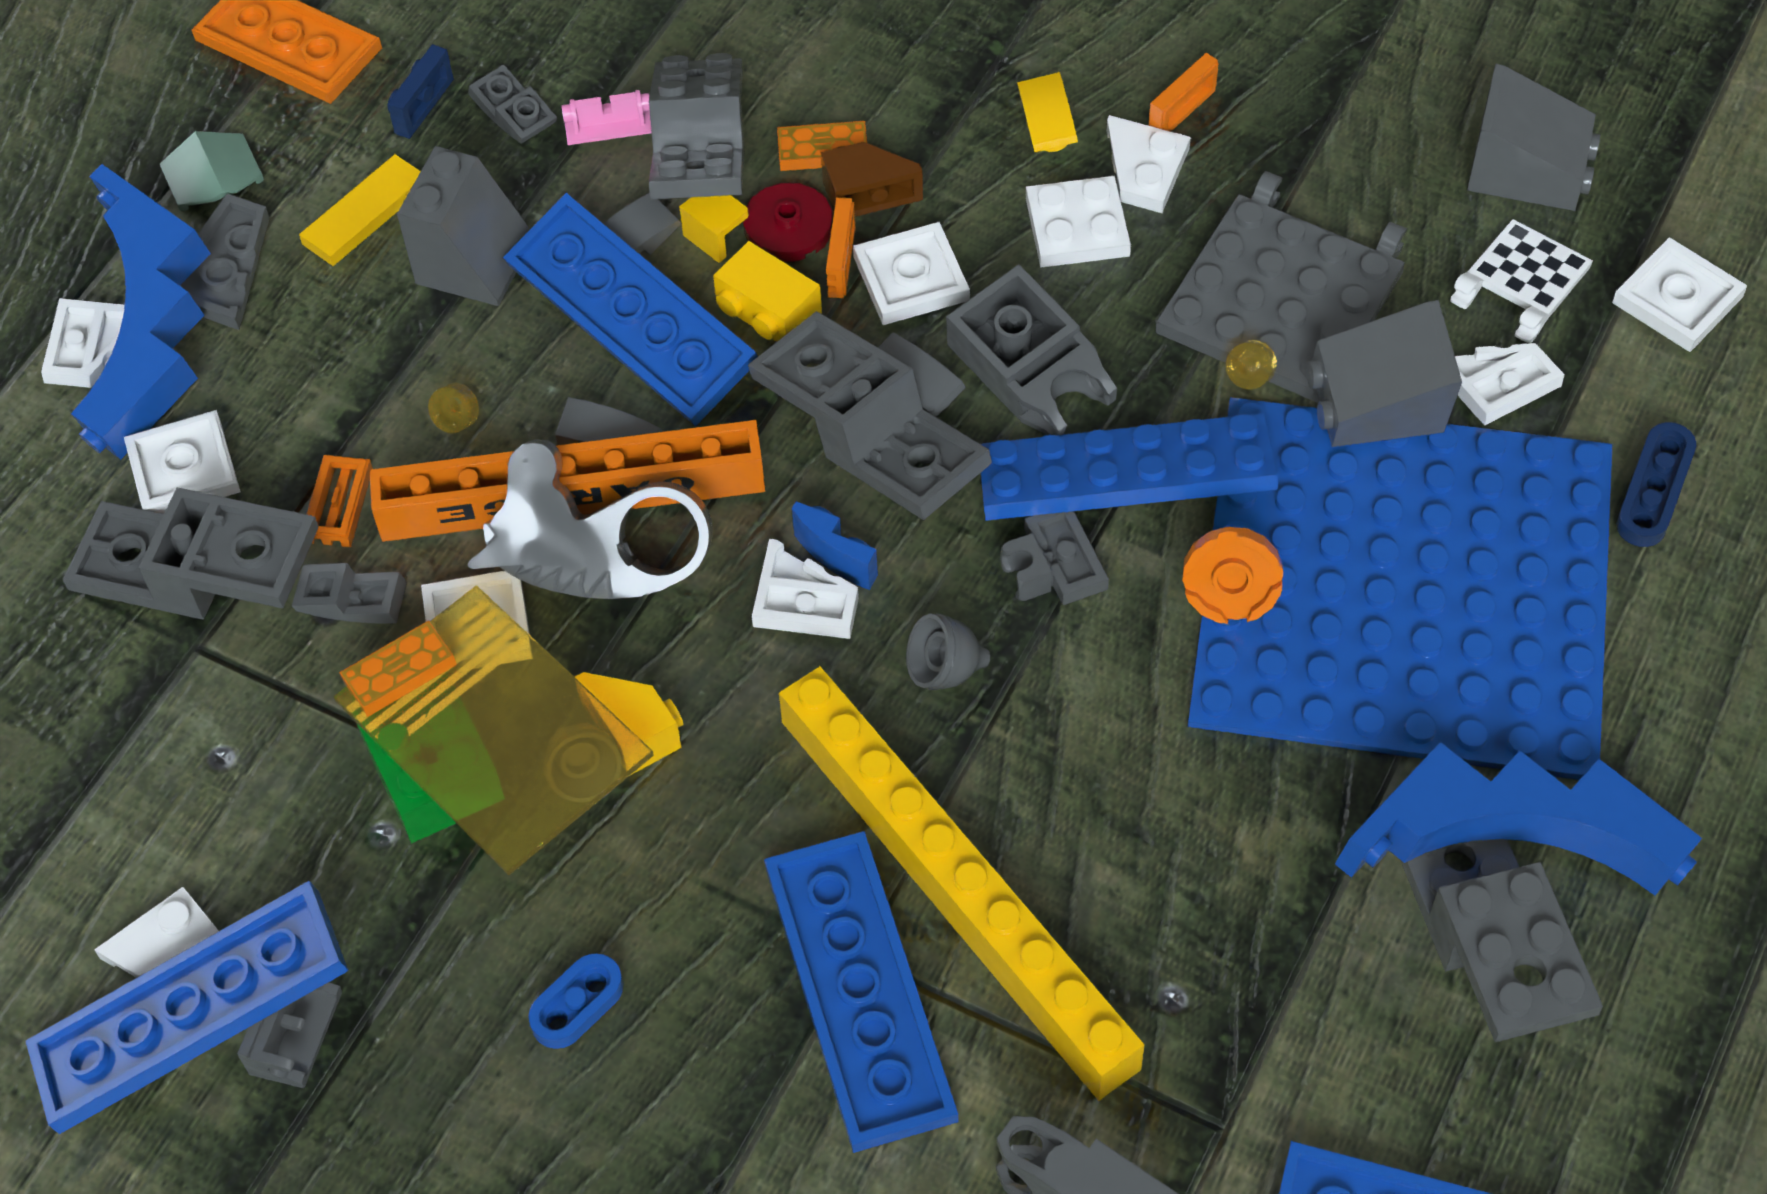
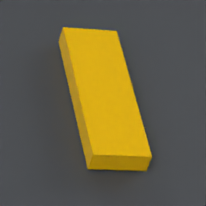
(360, 211)

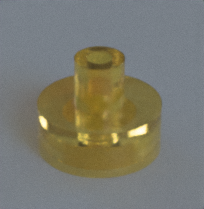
(1251, 364)
(453, 408)

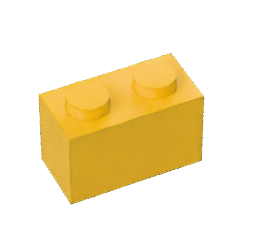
(765, 292)

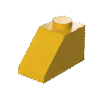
(640, 710)

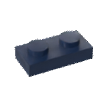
(420, 91)

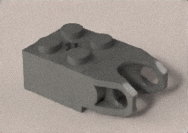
(1027, 350)
(1068, 1165)

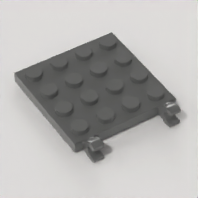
(1279, 285)

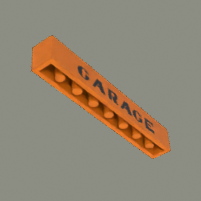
(471, 490)

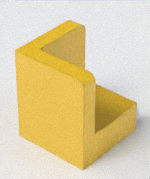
(708, 221)

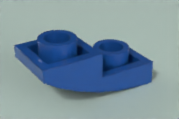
(821, 536)

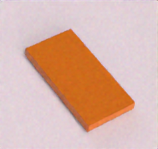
(290, 43)

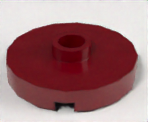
(789, 221)

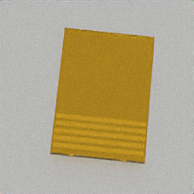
(503, 735)

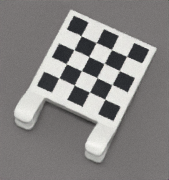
(1525, 271)

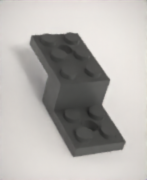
(696, 127)
(870, 414)
(191, 553)
(1502, 920)

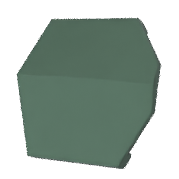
(209, 168)

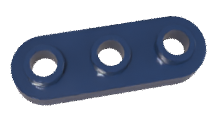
(1659, 471)

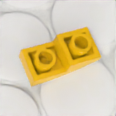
(1047, 113)

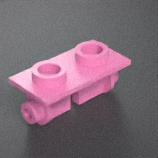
(592, 121)

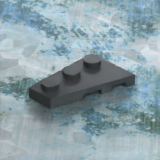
(225, 277)

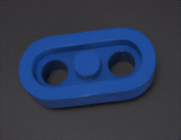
(574, 1002)

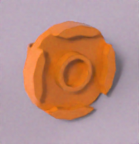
(1232, 575)

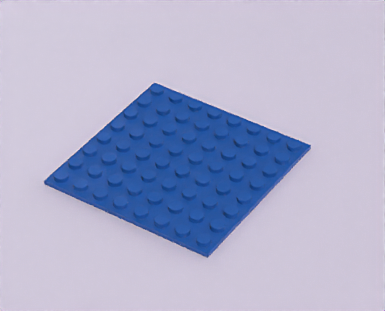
(1421, 597)

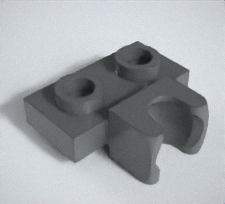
(1055, 556)

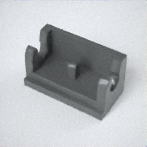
(289, 1040)

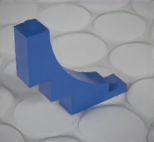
(143, 370)
(1598, 818)

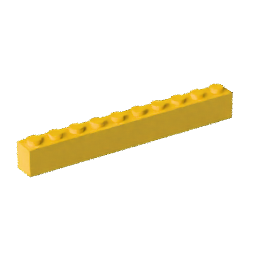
(962, 885)

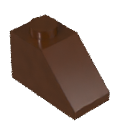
(870, 177)

